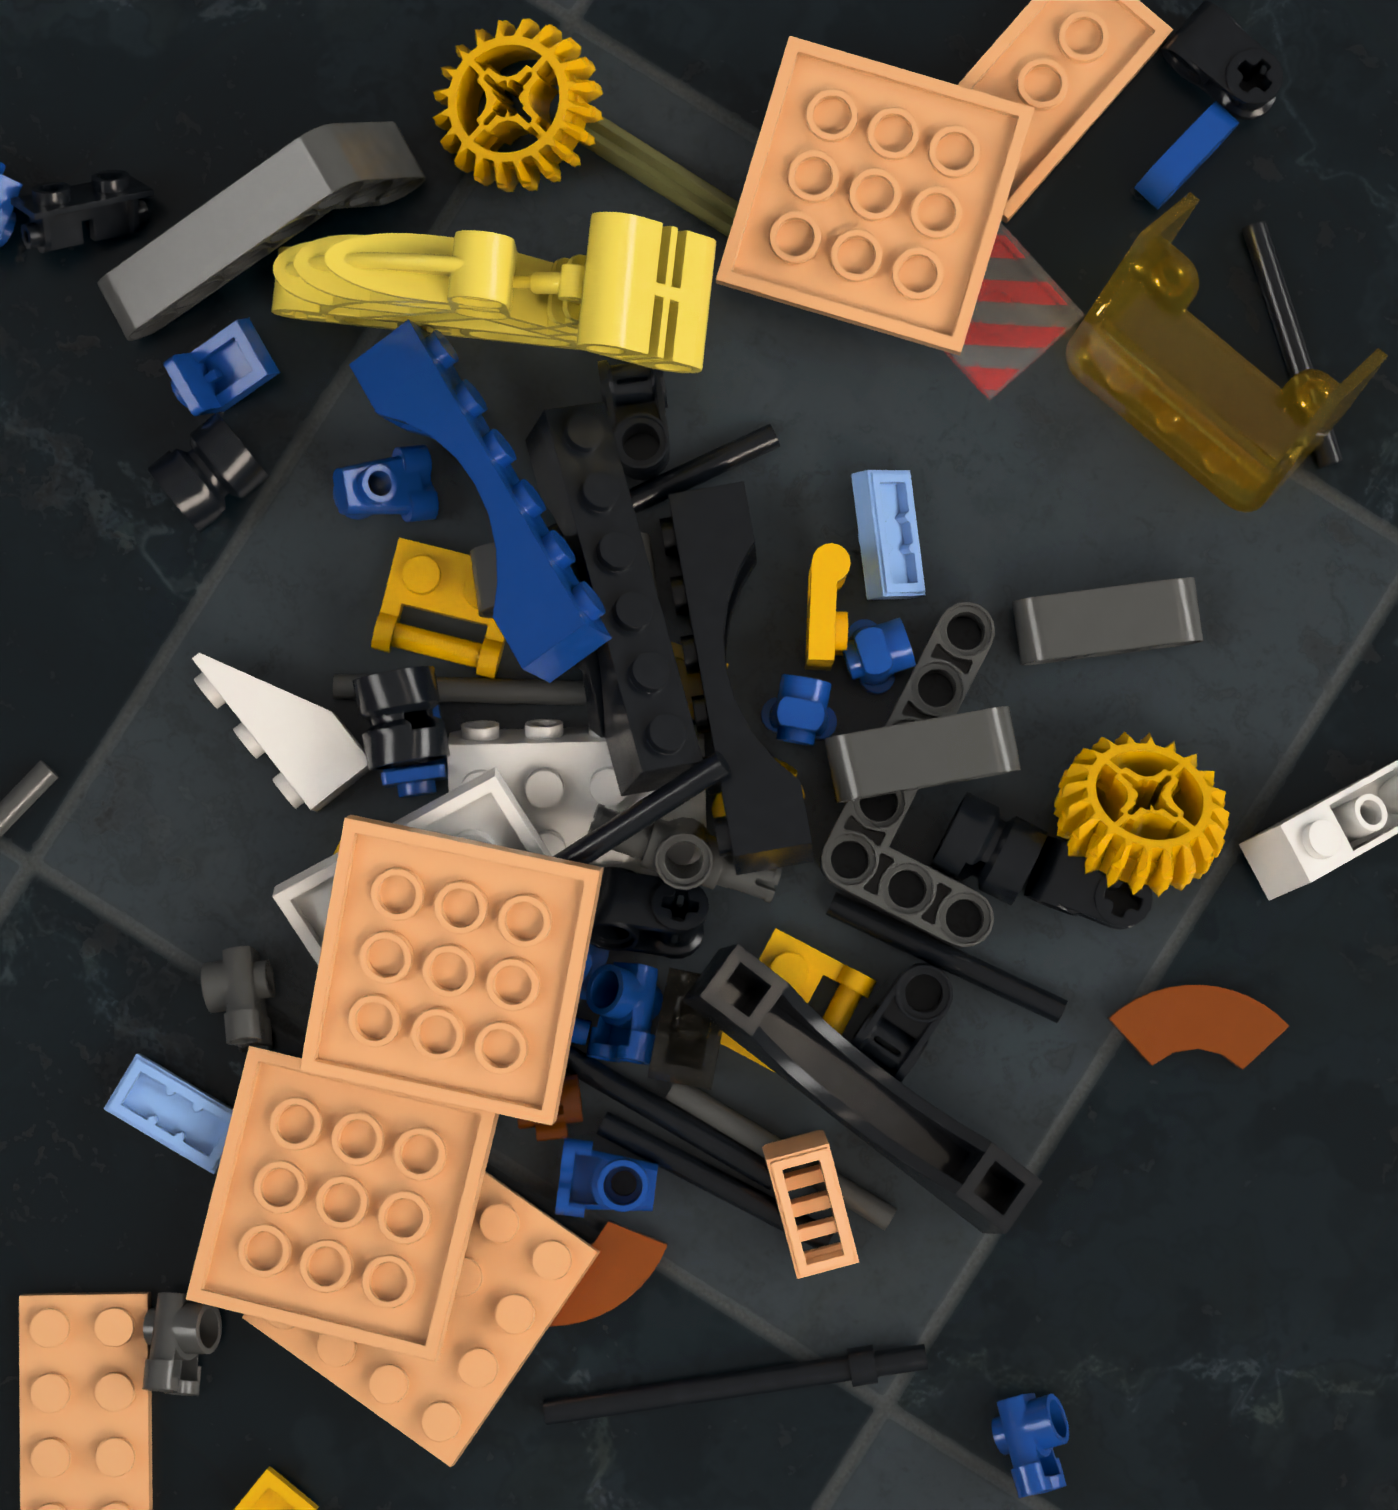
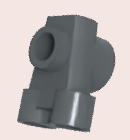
(240, 988)
(177, 1335)

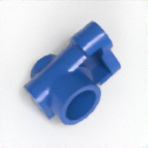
(398, 482)
(877, 653)
(800, 711)
(627, 1003)
(588, 1176)
(1029, 1432)

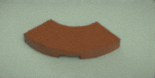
(1200, 1019)
(615, 1275)

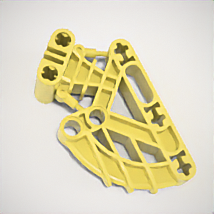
(630, 298)

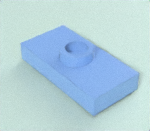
(888, 534)
(172, 1112)

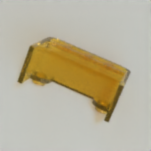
(1193, 388)

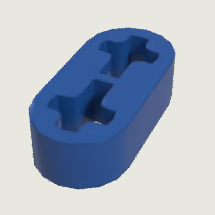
(1186, 155)

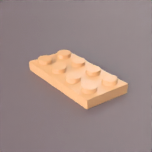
(1070, 67)
(84, 1402)

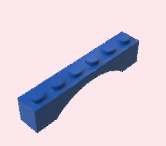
(538, 599)

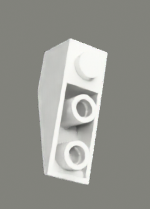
(303, 740)
(1325, 833)

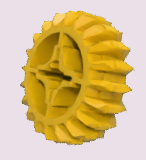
(535, 88)
(1141, 814)

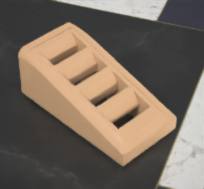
(796, 1152)

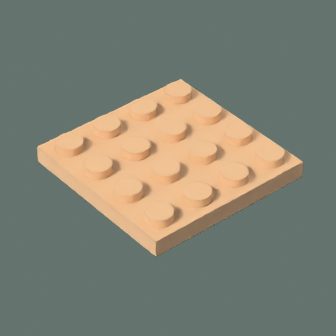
(874, 195)
(451, 969)
(342, 1207)
(508, 1293)

